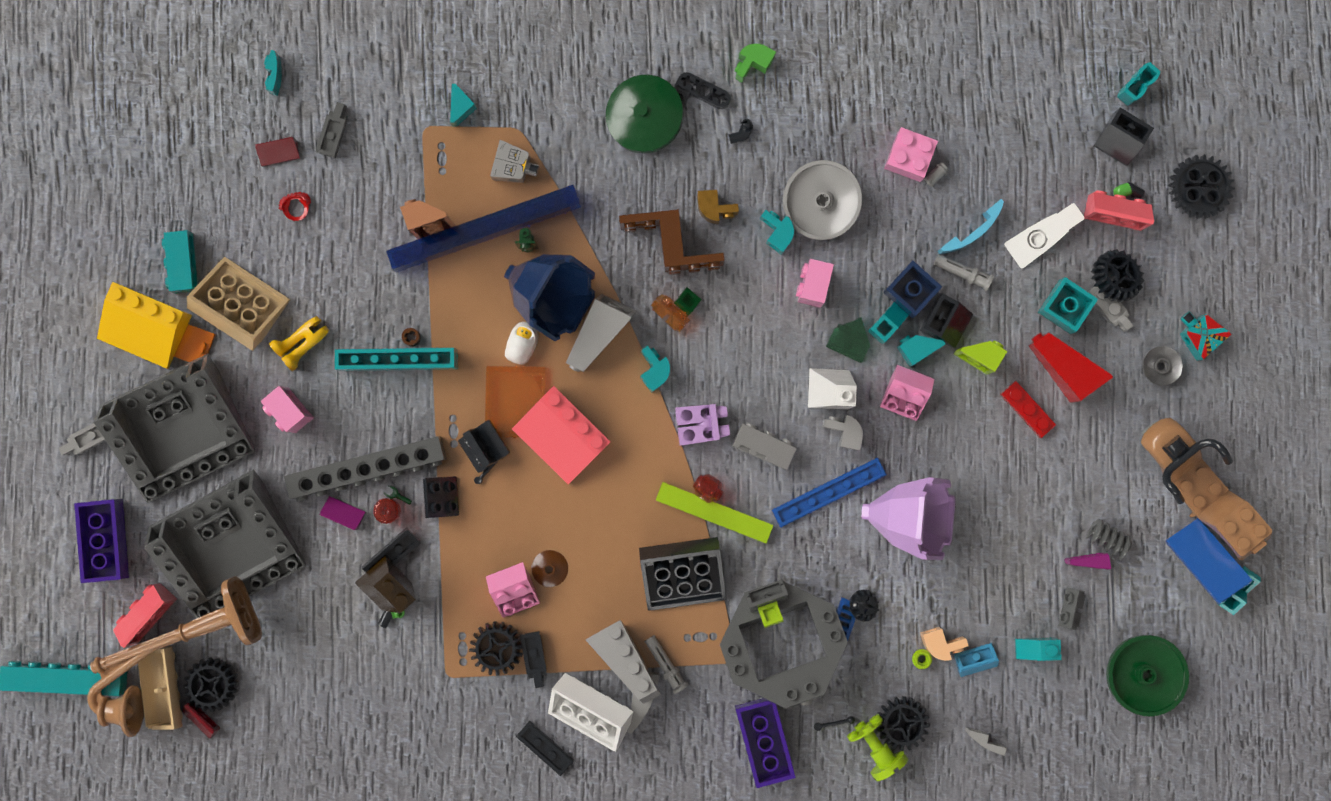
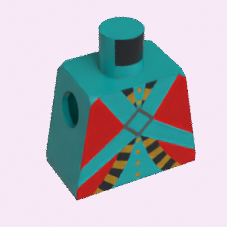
(1202, 335)

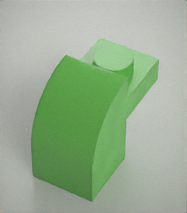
(754, 56)

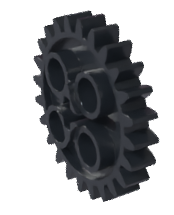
(1201, 169)

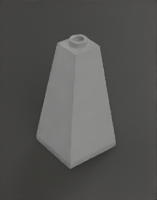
(601, 326)

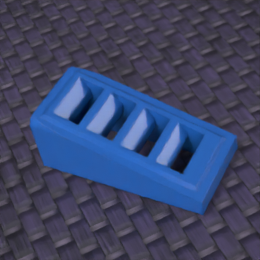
(848, 629)

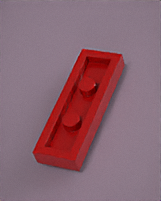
(1028, 409)

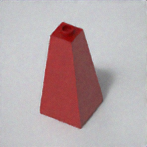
(1068, 368)

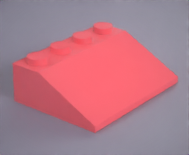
(560, 435)

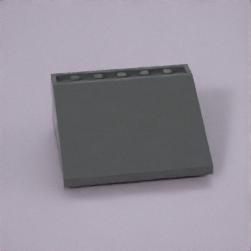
(175, 428)
(221, 538)

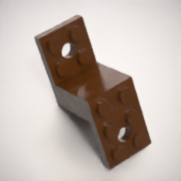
(671, 241)

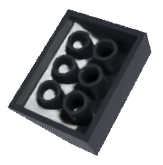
(682, 573)

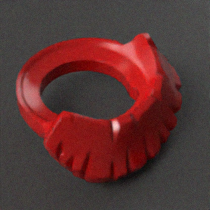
(284, 204)

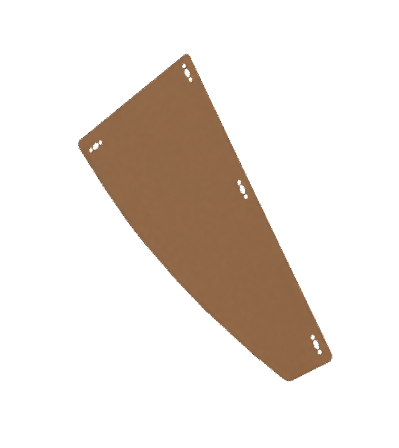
(522, 501)

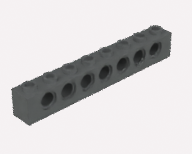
(296, 482)

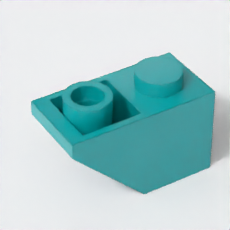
(888, 323)

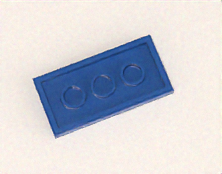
(1208, 561)

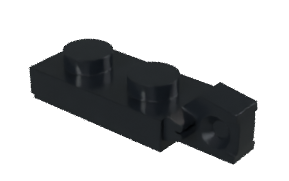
(534, 657)

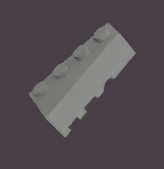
(622, 656)

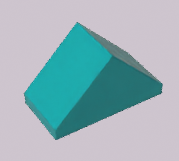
(460, 106)

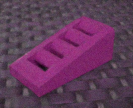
(1096, 560)

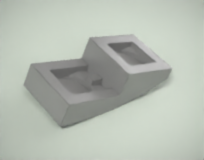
(982, 738)

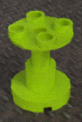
(881, 753)

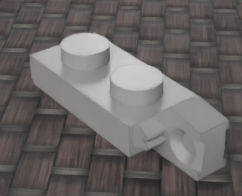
(1112, 311)
(82, 440)

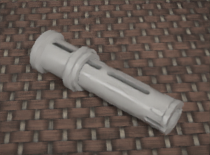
(971, 275)
(671, 674)

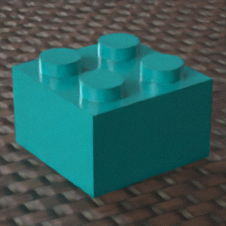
(1068, 305)

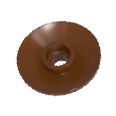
(556, 561)

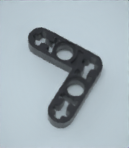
(686, 91)

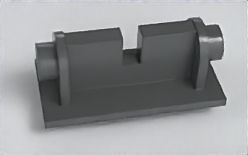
(1072, 600)

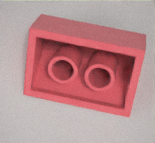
(1119, 211)
(143, 615)

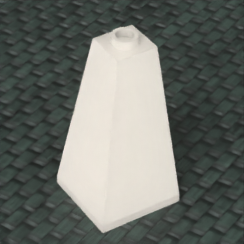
(831, 389)

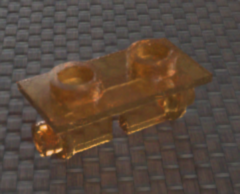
(666, 306)

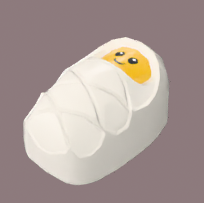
(521, 343)

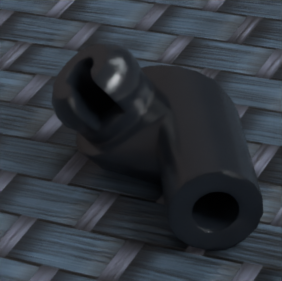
(743, 133)

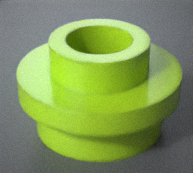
(921, 665)

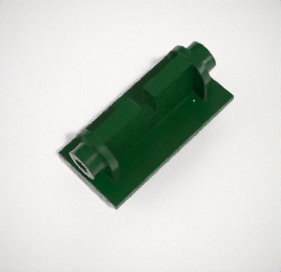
(526, 241)

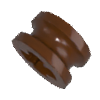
(412, 342)

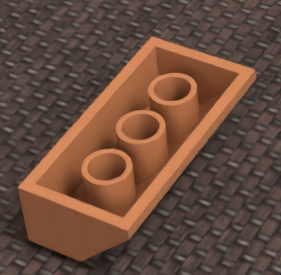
(424, 219)

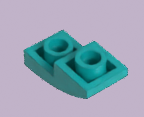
(273, 66)

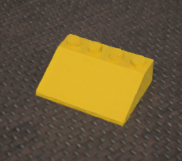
(141, 325)

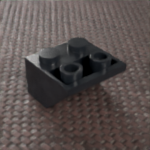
(1123, 136)
(947, 320)

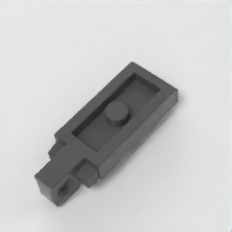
(332, 131)

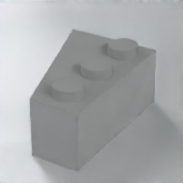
(764, 446)

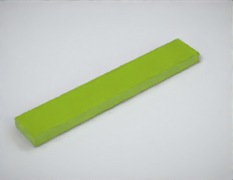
(714, 512)

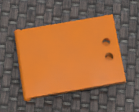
(193, 343)

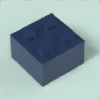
(912, 289)

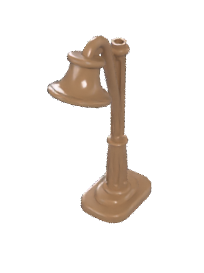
(128, 709)

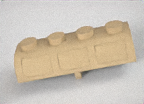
(160, 690)

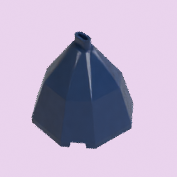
(551, 292)

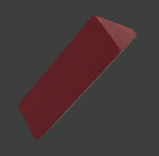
(277, 151)
(201, 719)

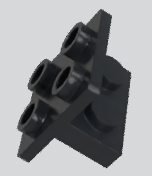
(483, 446)
(440, 497)

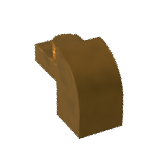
(710, 209)

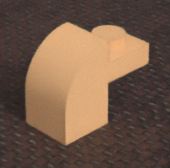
(937, 646)

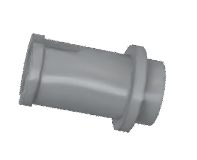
(939, 170)

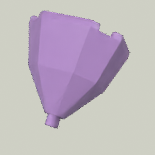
(915, 517)

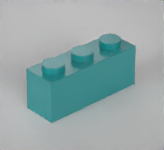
(180, 261)

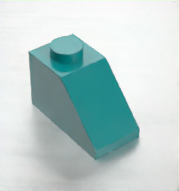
(918, 348)
(1038, 649)

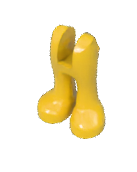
(282, 347)

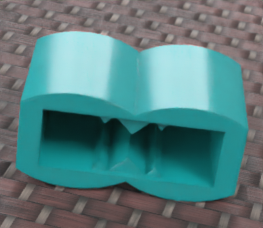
(1138, 84)

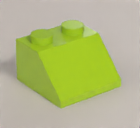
(983, 356)

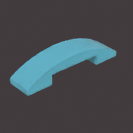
(990, 215)

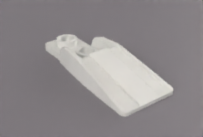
(1042, 235)

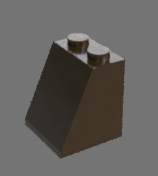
(387, 587)

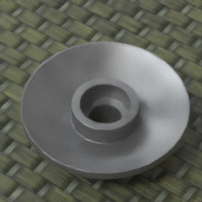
(1171, 364)

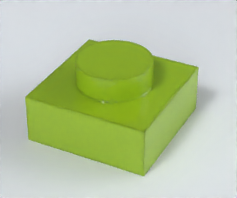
(770, 614)

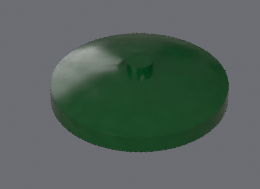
(644, 114)
(1147, 675)

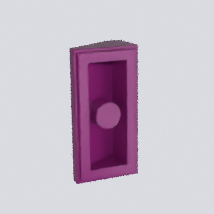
(342, 513)

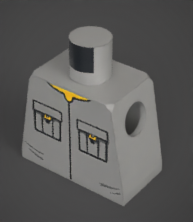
(512, 164)

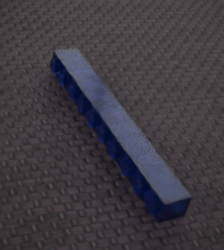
(483, 228)

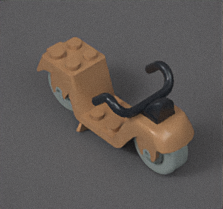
(1203, 492)

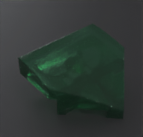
(850, 340)

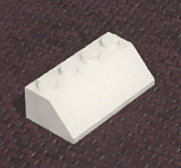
(590, 711)

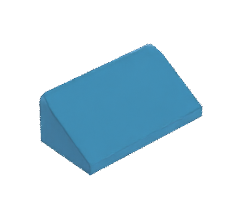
(976, 660)

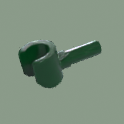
(395, 494)

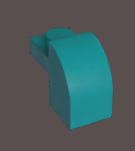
(783, 231)
(659, 370)
(1239, 599)

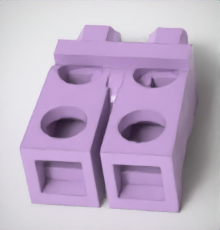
(707, 424)

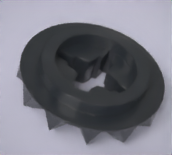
(858, 610)

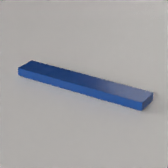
(829, 492)

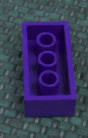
(101, 540)
(765, 742)

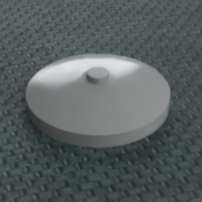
(822, 200)

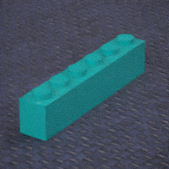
(396, 359)
(55, 679)

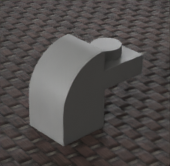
(850, 429)

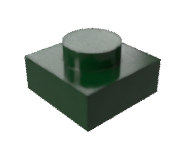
(687, 301)

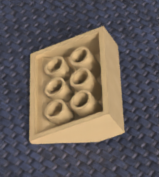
(237, 303)

